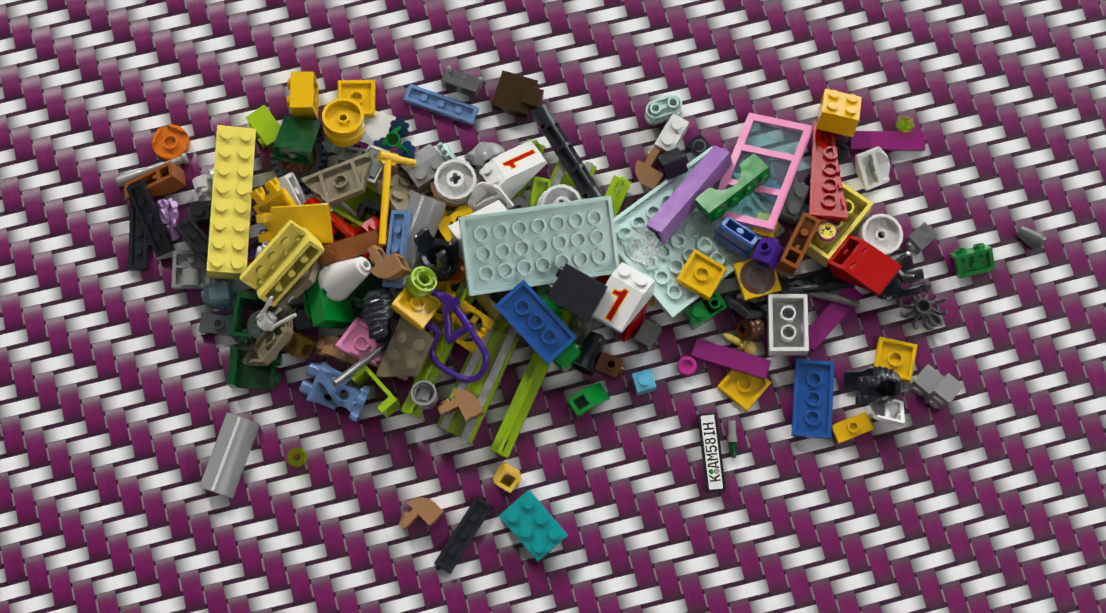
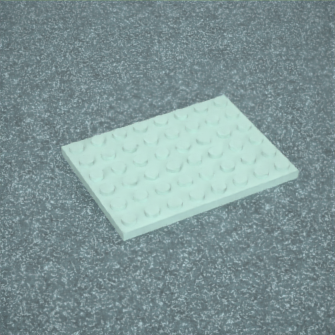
(692, 234)

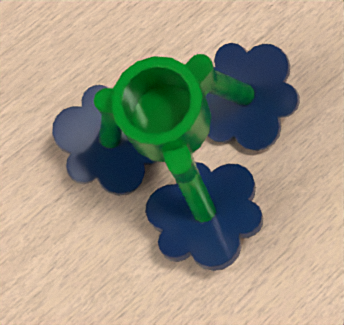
(393, 139)

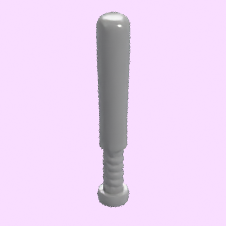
(120, 180)

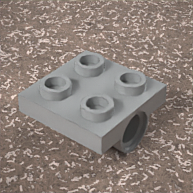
(188, 271)

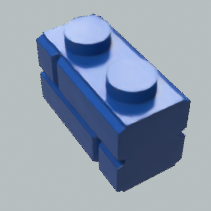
(736, 237)

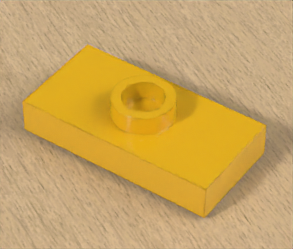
(852, 427)

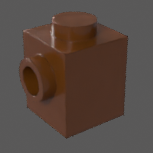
(609, 366)

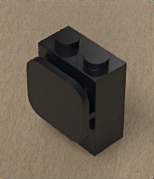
(576, 292)

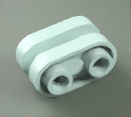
(661, 109)

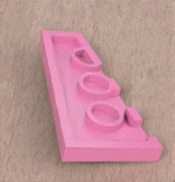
(357, 343)

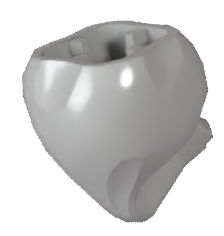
(483, 154)

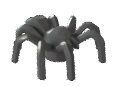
(922, 308)

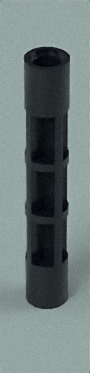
(565, 152)

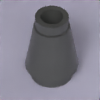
(1031, 237)

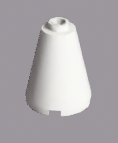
(343, 277)

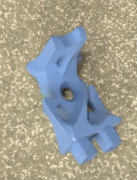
(323, 385)

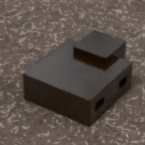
(517, 95)

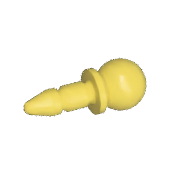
(746, 346)

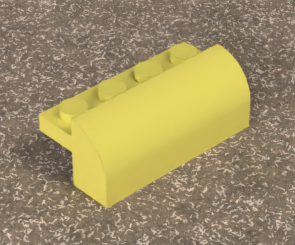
(282, 262)

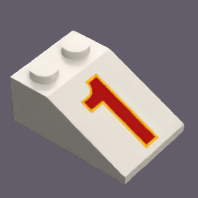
(514, 168)
(624, 298)

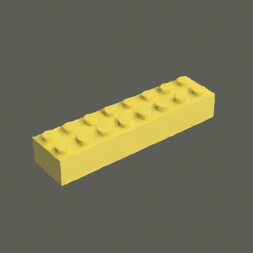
(231, 202)

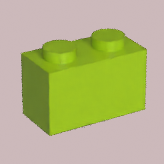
(265, 125)

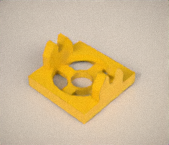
(487, 322)

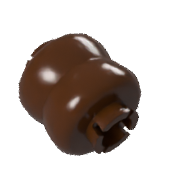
(750, 329)

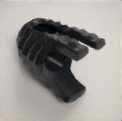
(437, 254)
(894, 288)
(377, 311)
(875, 383)

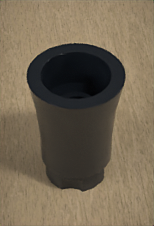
(590, 353)

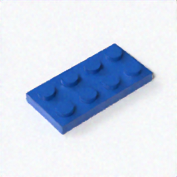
(535, 322)
(812, 399)

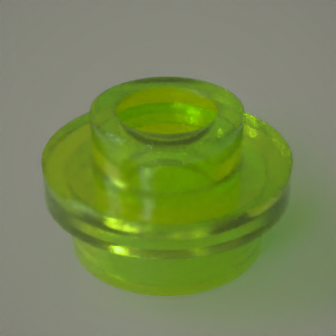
(905, 124)
(290, 457)

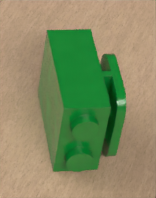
(325, 311)

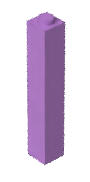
(682, 201)

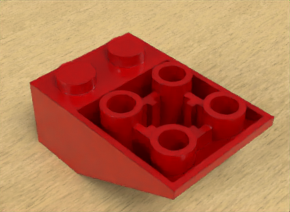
(863, 265)

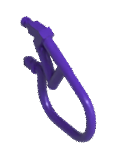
(453, 304)

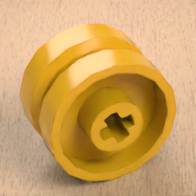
(343, 122)

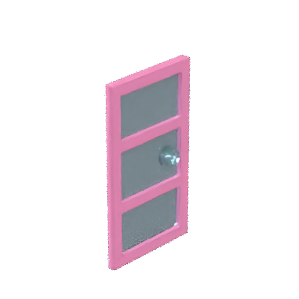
(781, 148)

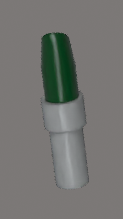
(732, 438)

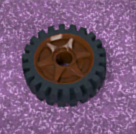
(301, 170)

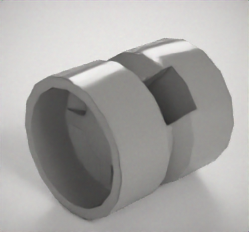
(424, 395)

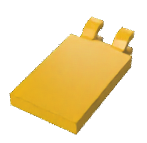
(274, 198)
(311, 216)

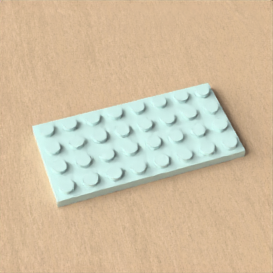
(536, 241)

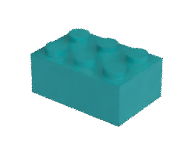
(533, 526)

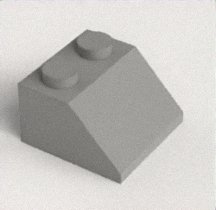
(423, 173)

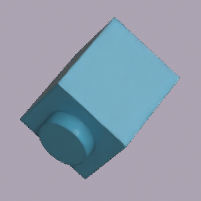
(643, 382)

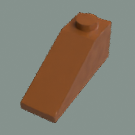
(161, 180)
(798, 243)
(348, 247)

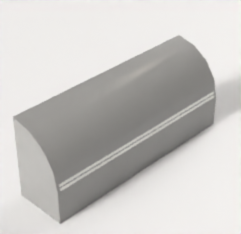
(427, 213)
(229, 455)

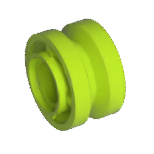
(424, 275)

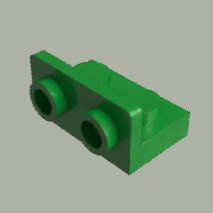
(973, 260)

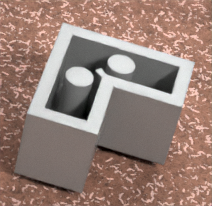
(936, 388)

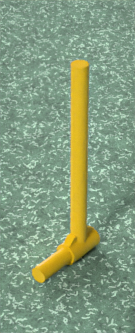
(388, 160)

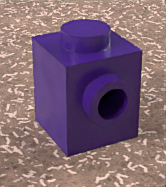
(768, 252)

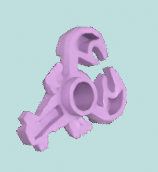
(169, 216)

